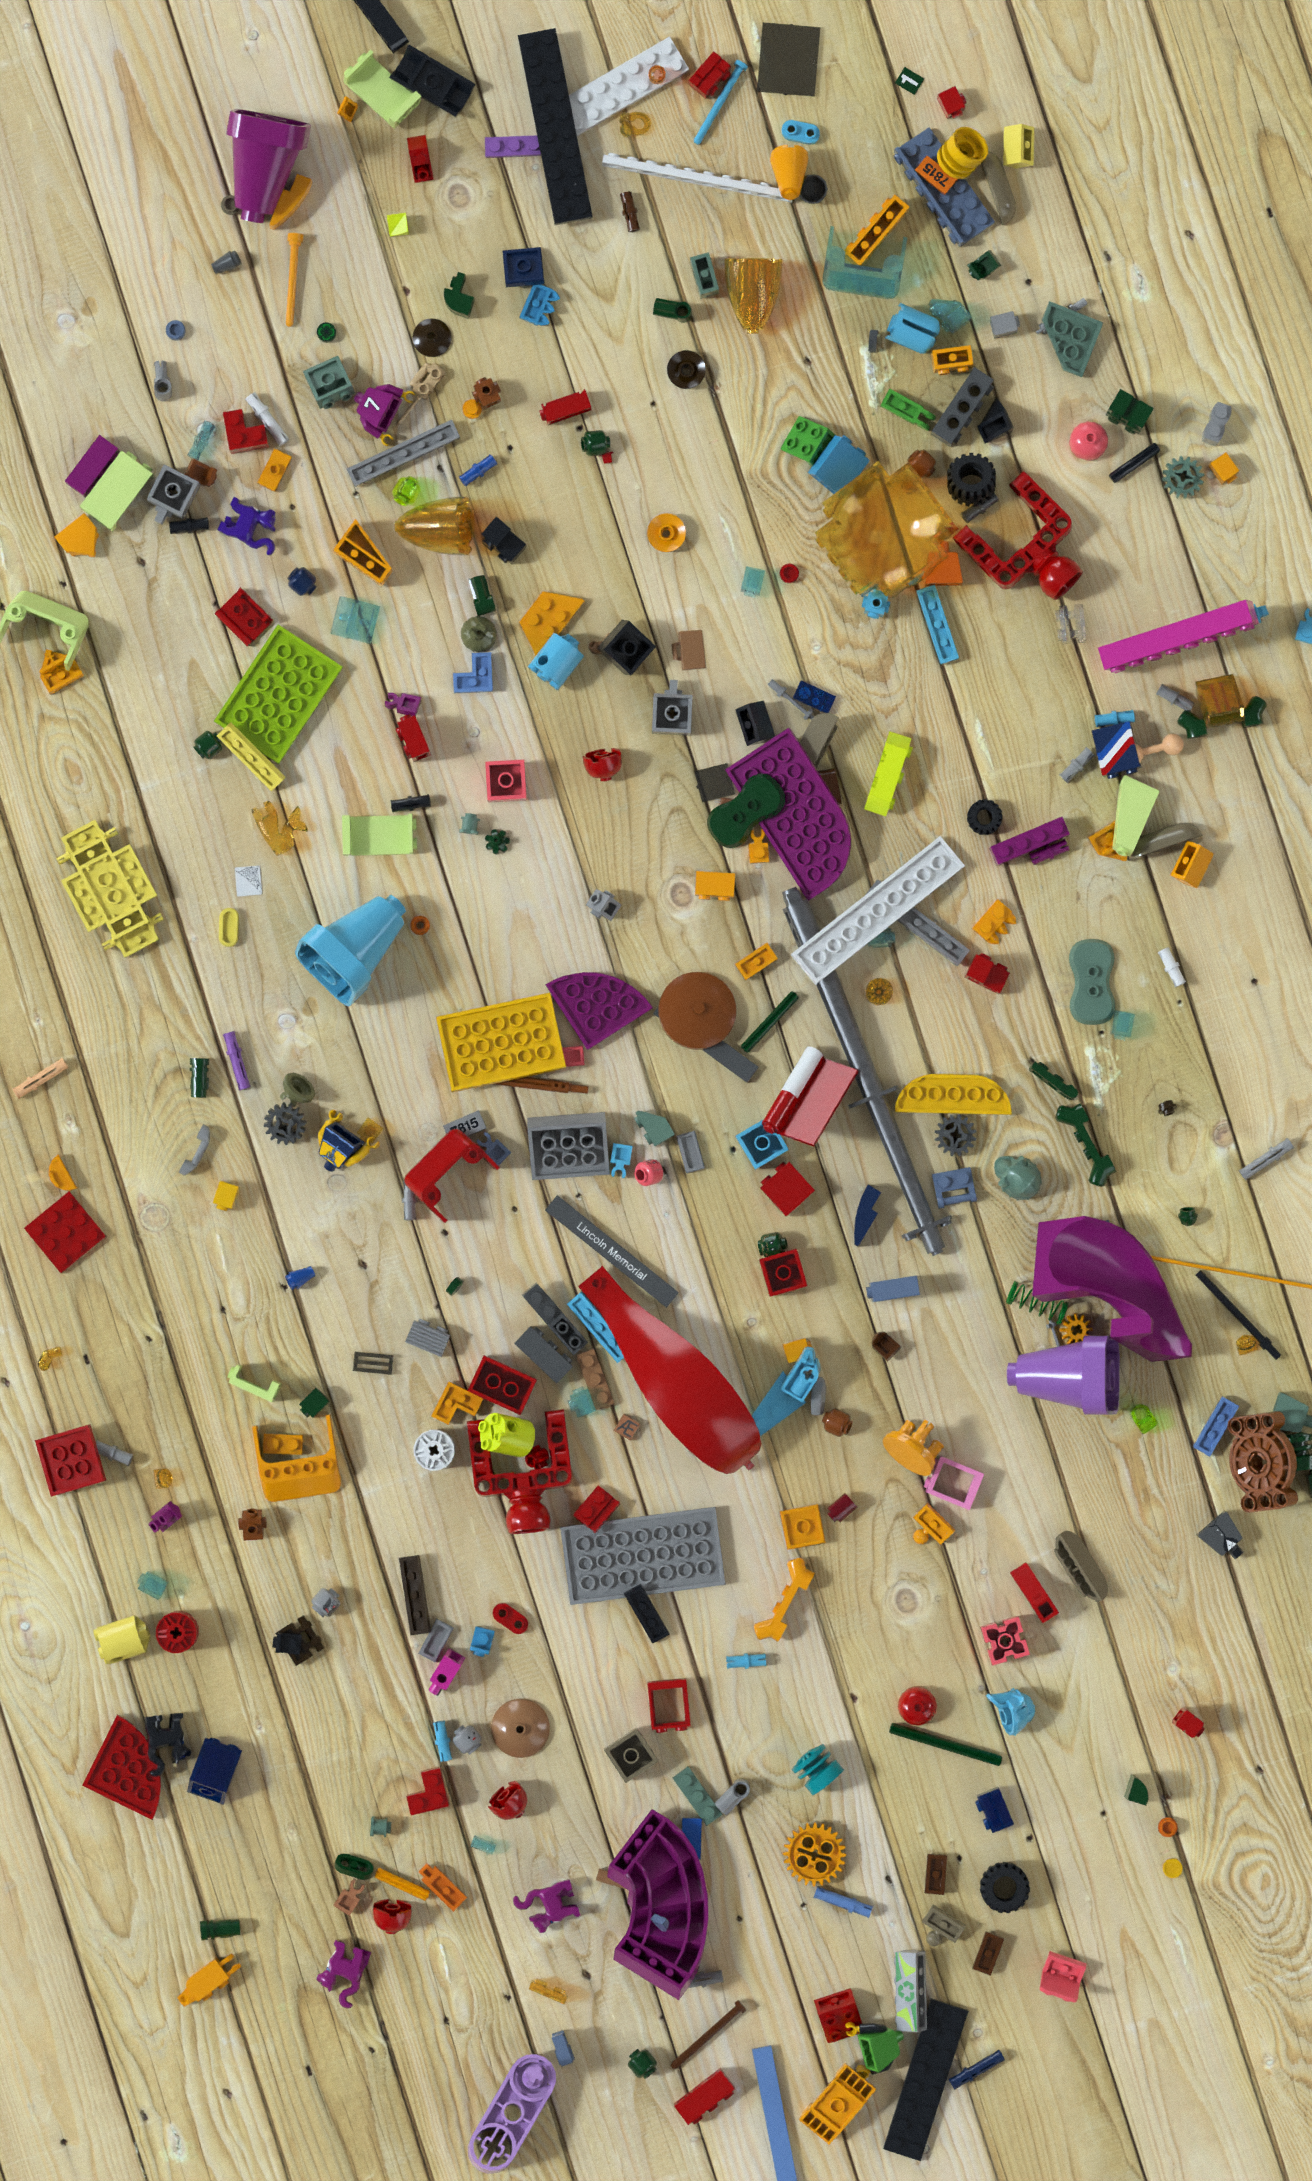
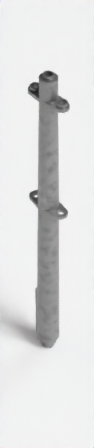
(804, 927)

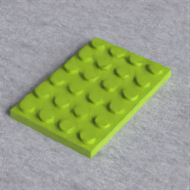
(279, 693)

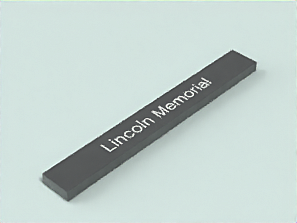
(611, 1251)

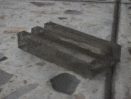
(389, 1365)

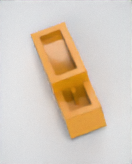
(290, 201)

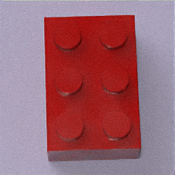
(502, 1385)

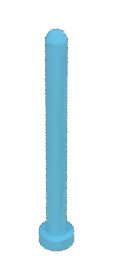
(740, 66)

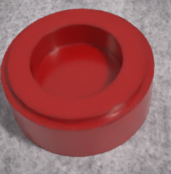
(789, 573)

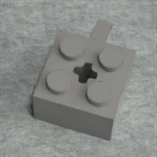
(178, 503)
(672, 700)

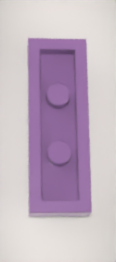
(511, 146)

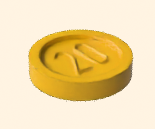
(1172, 1868)

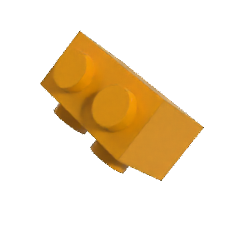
(952, 359)
(1192, 864)
(714, 885)

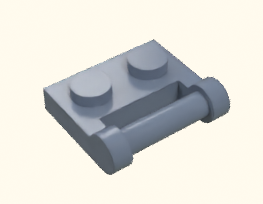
(952, 1181)

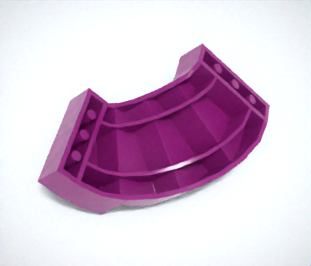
(664, 1880)

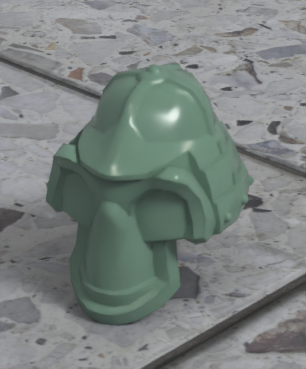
(1018, 1177)

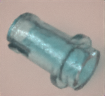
(483, 1845)

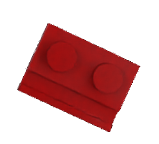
(596, 1509)

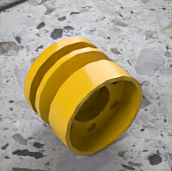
(962, 153)

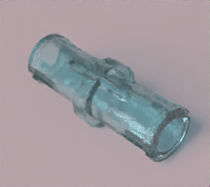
(201, 440)

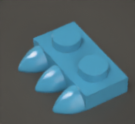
(537, 304)

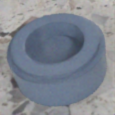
(175, 330)

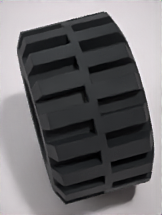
(967, 466)
(994, 1873)

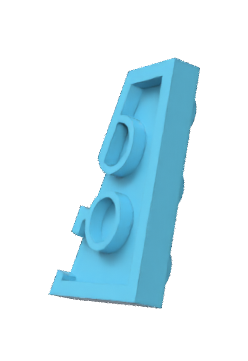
(775, 1407)

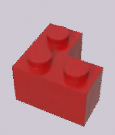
(242, 438)
(986, 974)
(433, 1796)

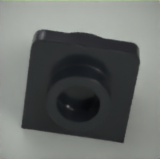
(287, 1643)

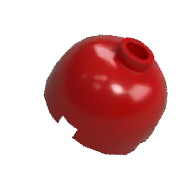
(603, 763)
(917, 1706)
(509, 1802)
(392, 1916)

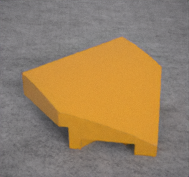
(79, 537)
(54, 672)
(1103, 841)

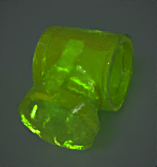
(1147, 1422)

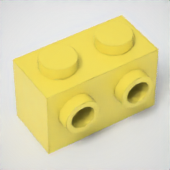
(1018, 144)

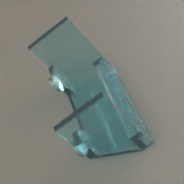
(862, 279)

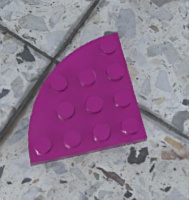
(597, 1004)

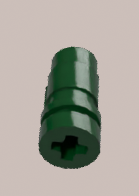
(199, 1081)
(220, 1929)

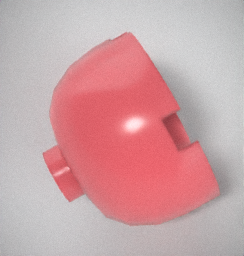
(1088, 441)

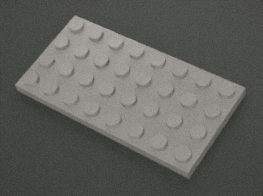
(653, 1550)

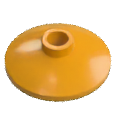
(669, 523)

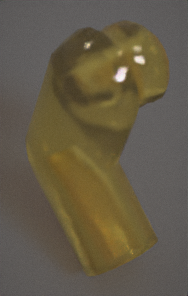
(47, 1357)

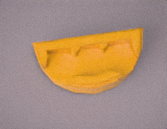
(60, 1176)

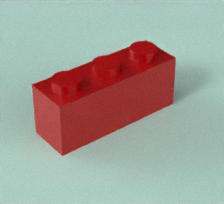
(705, 2097)

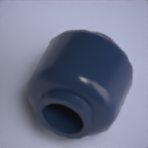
(302, 581)

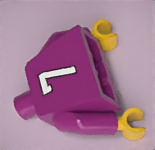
(379, 408)

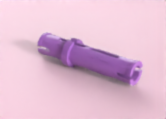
(236, 1059)

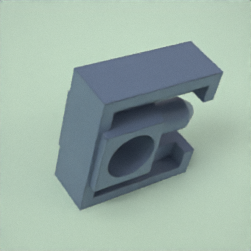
(562, 2048)

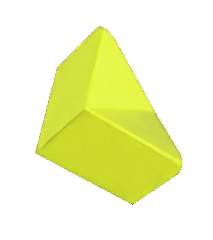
(397, 224)

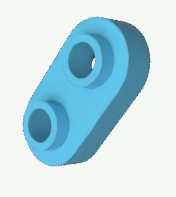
(799, 134)

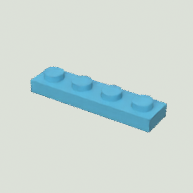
(937, 624)
(596, 1324)

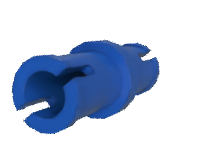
(477, 470)

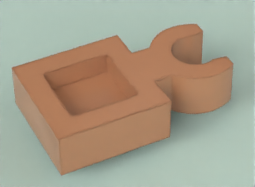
(347, 1899)

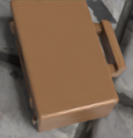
(690, 649)

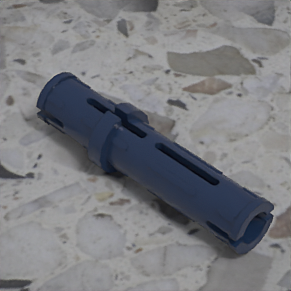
(968, 2074)

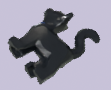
(165, 1737)

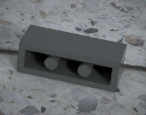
(544, 1354)

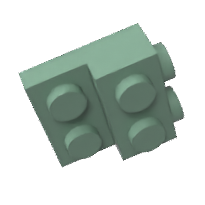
(329, 382)

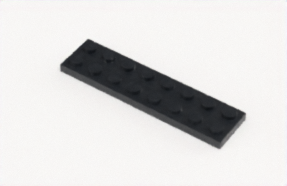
(925, 2080)

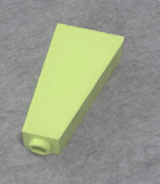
(1132, 812)

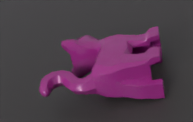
(552, 1902)
(346, 1968)

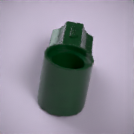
(670, 309)
(482, 599)

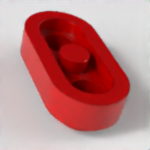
(510, 1618)

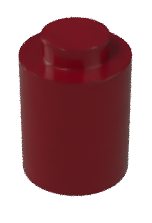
(841, 1508)

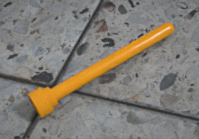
(295, 241)

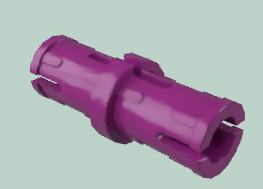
(1049, 852)

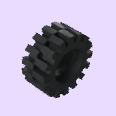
(984, 805)

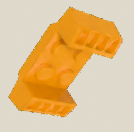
(837, 2104)

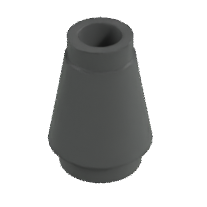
(227, 262)

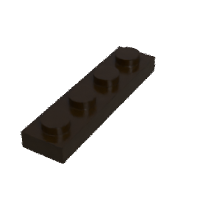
(414, 1595)

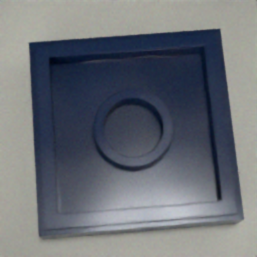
(523, 267)

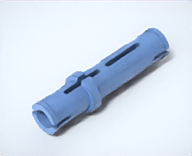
(849, 1904)

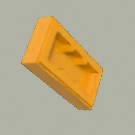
(274, 470)

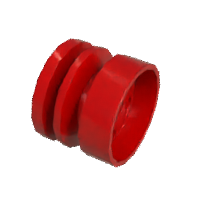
(187, 1625)

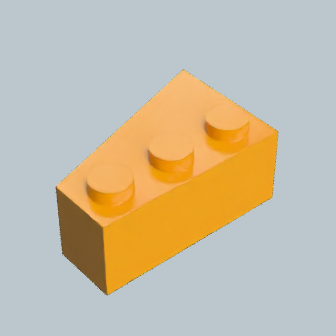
(362, 554)

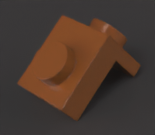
(202, 473)

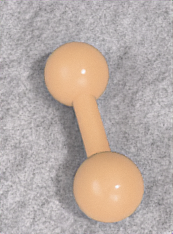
(1171, 744)

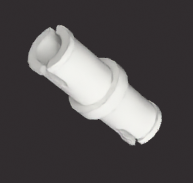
(1171, 967)

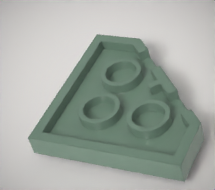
(1071, 336)

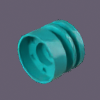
(817, 1769)

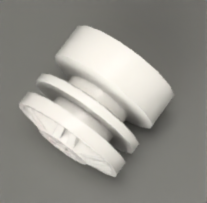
(445, 1447)

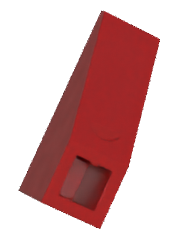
(1034, 1592)

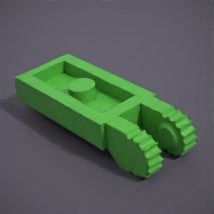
(906, 409)

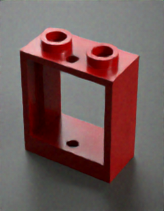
(668, 1684)

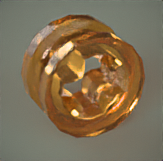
(661, 78)

